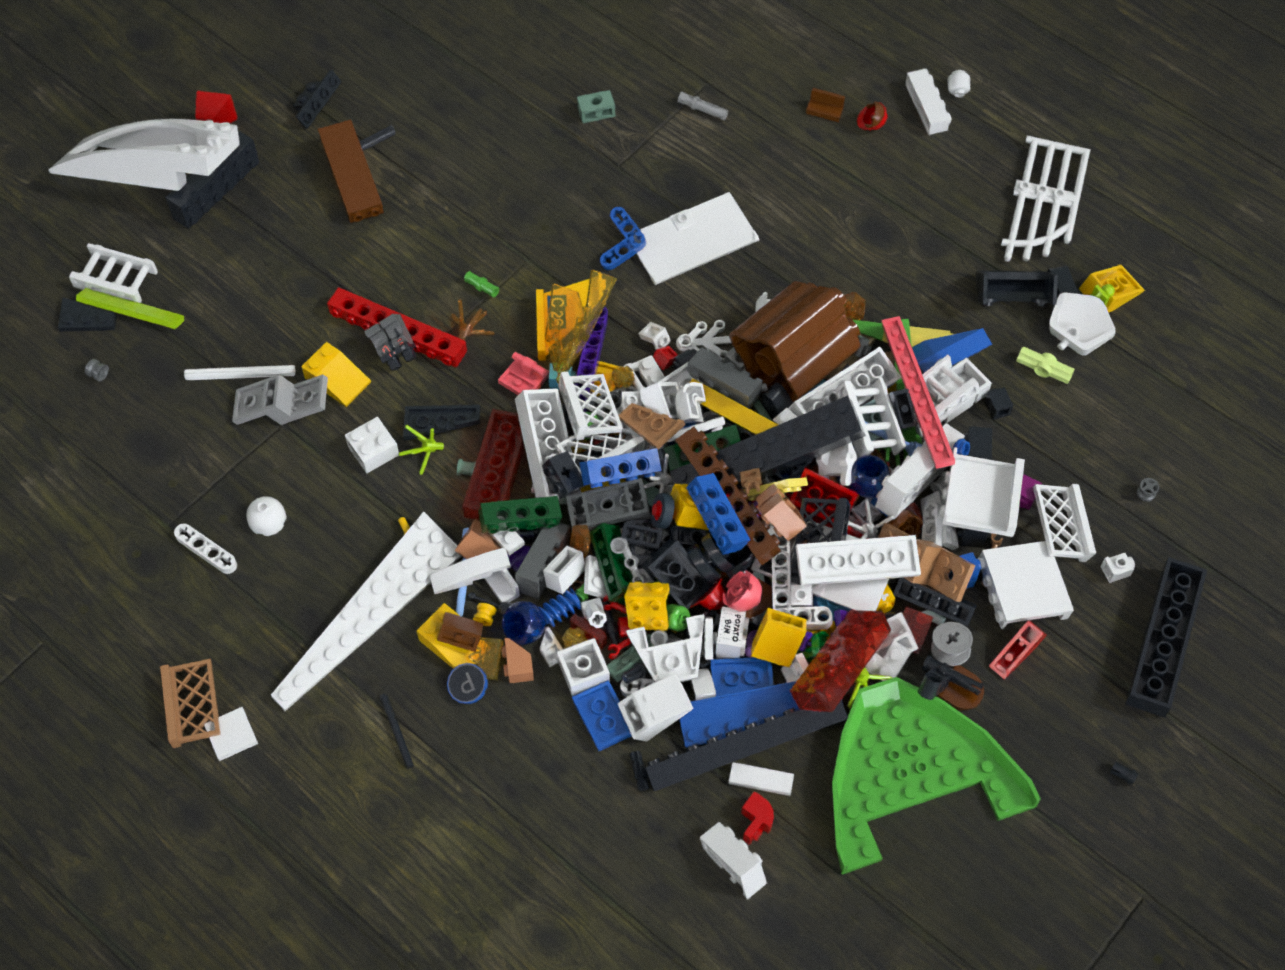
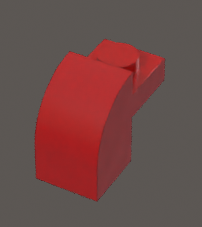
(760, 813)

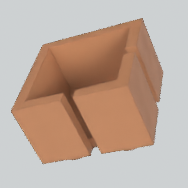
(780, 513)

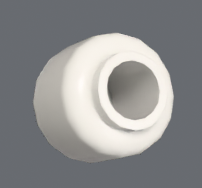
(959, 83)

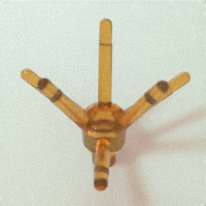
(467, 329)

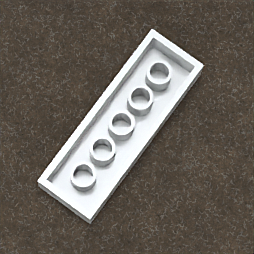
(861, 374)
(542, 429)
(912, 477)

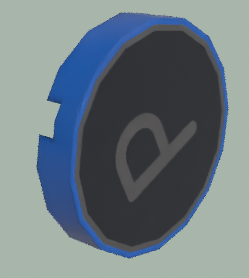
(467, 683)

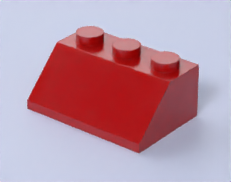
(822, 488)

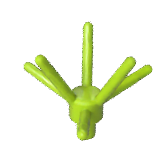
(428, 446)
(862, 679)

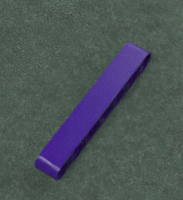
(591, 352)

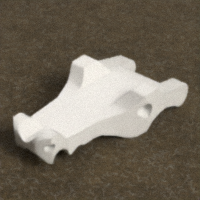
(838, 463)

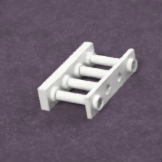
(83, 280)
(952, 400)
(889, 423)

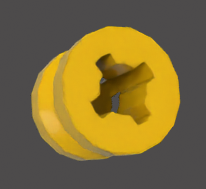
(484, 614)

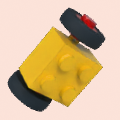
(677, 506)

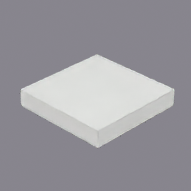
(235, 734)

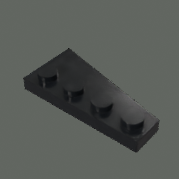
(440, 418)

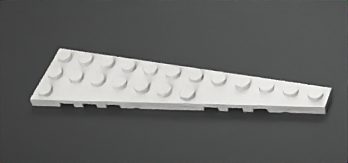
(388, 589)

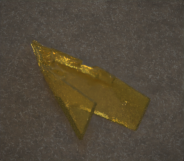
(567, 323)

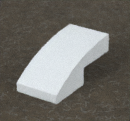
(703, 686)

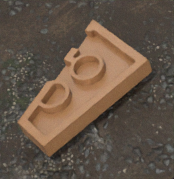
(649, 425)

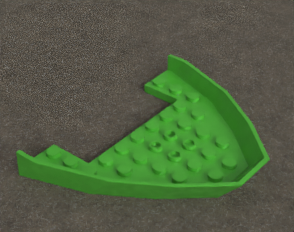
(909, 752)

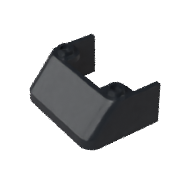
(1016, 286)

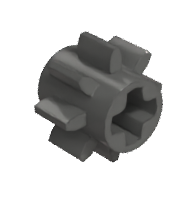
(864, 348)

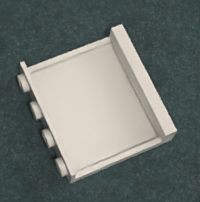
(982, 494)
(1024, 583)

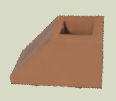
(518, 664)

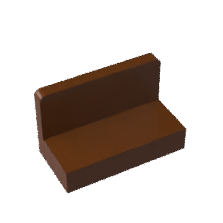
(825, 105)
(460, 631)

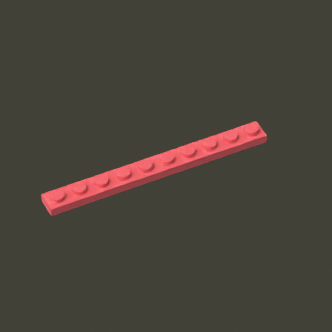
(920, 396)

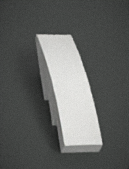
(469, 570)

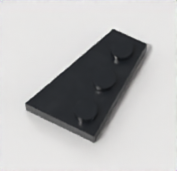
(85, 317)

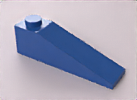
(957, 346)

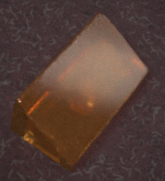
(580, 539)

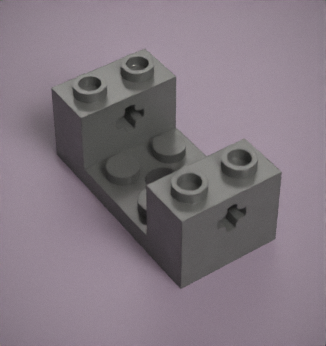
(628, 502)

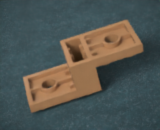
(935, 566)

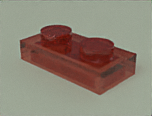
(589, 630)

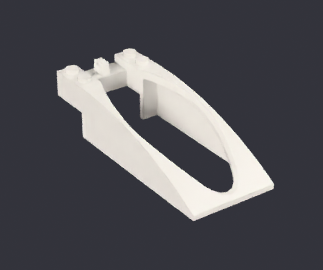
(151, 152)

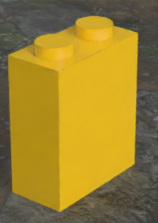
(778, 637)

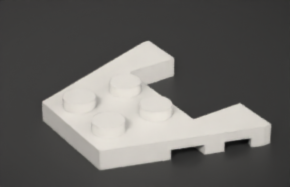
(672, 658)

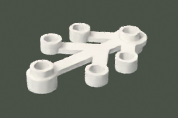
(707, 341)

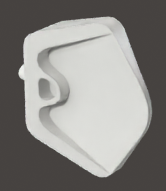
(1081, 323)

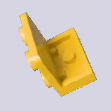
(647, 605)

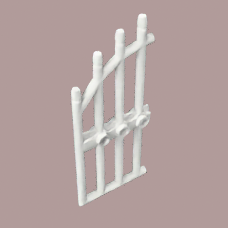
(1042, 193)

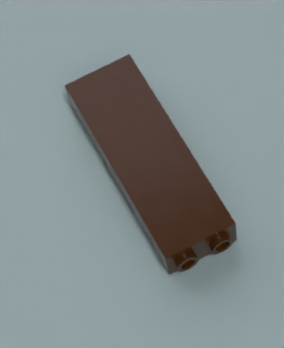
(350, 171)

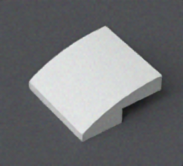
(900, 633)

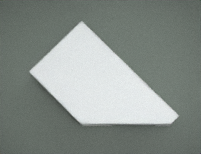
(550, 647)

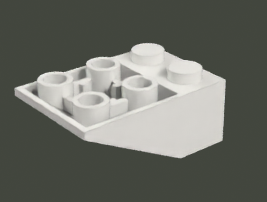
(655, 707)

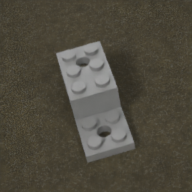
(280, 399)

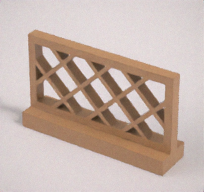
(173, 708)

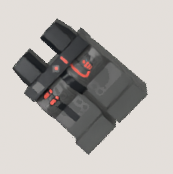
(392, 341)

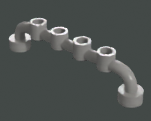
(618, 546)

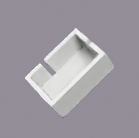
(966, 371)

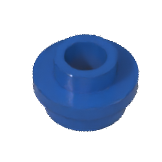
(962, 446)

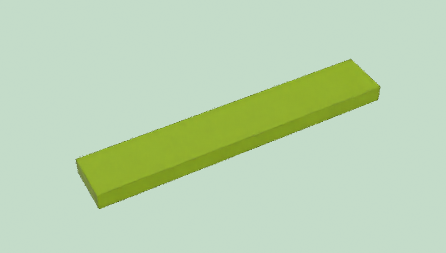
(130, 308)

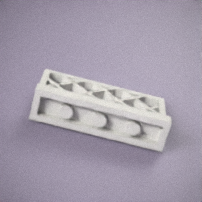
(575, 405)
(628, 446)
(1076, 520)

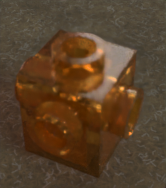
(854, 306)

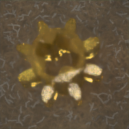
(623, 376)
(573, 637)

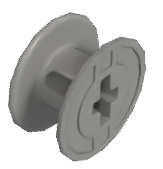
(951, 643)

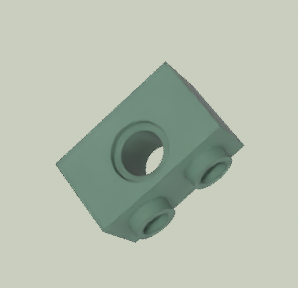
(596, 106)

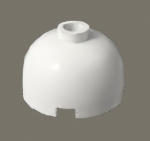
(266, 516)

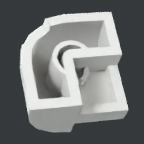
(688, 402)

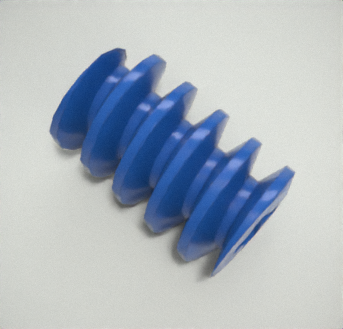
(560, 607)

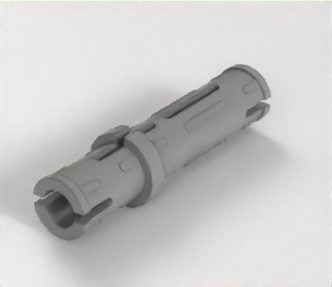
(697, 103)

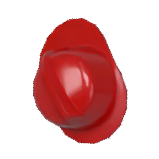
(713, 597)

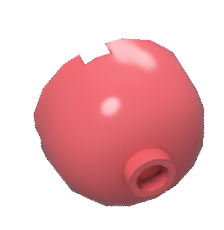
(743, 592)

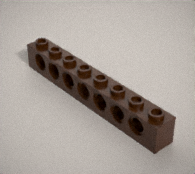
(689, 443)

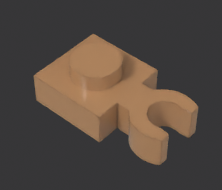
(751, 479)

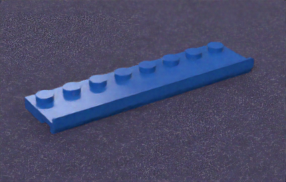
(733, 711)

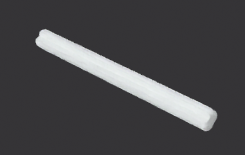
(239, 372)

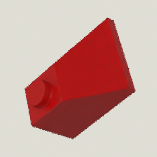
(215, 107)

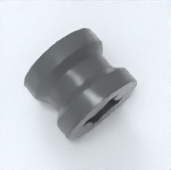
(97, 370)
(1150, 485)

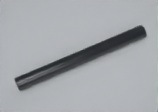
(396, 731)

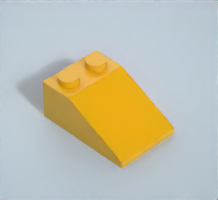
(1124, 284)
(344, 378)
(428, 636)

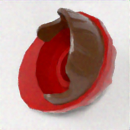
(872, 116)

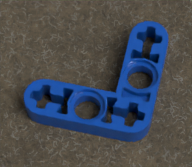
(629, 242)

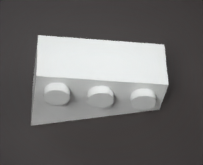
(734, 858)

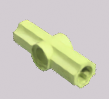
(1045, 365)

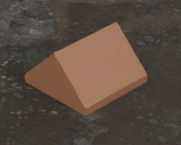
(476, 542)

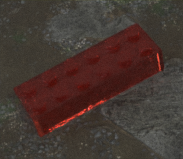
(496, 463)
(840, 660)

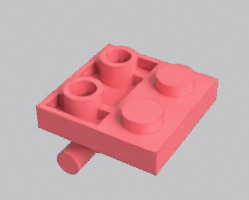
(523, 375)

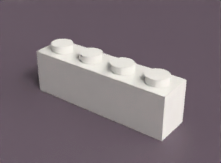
(928, 101)

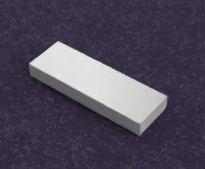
(761, 779)

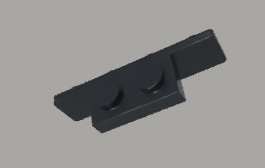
(315, 97)

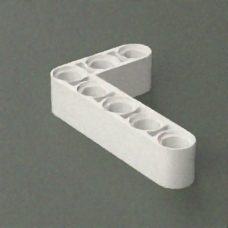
(784, 590)

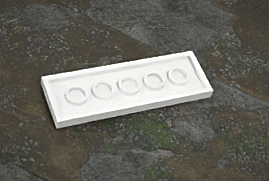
(858, 560)

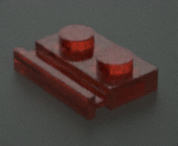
(919, 625)

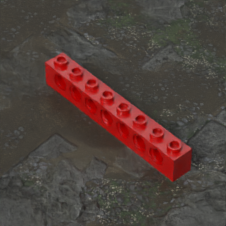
(421, 332)

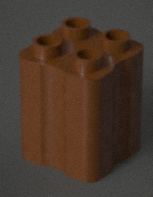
(797, 338)

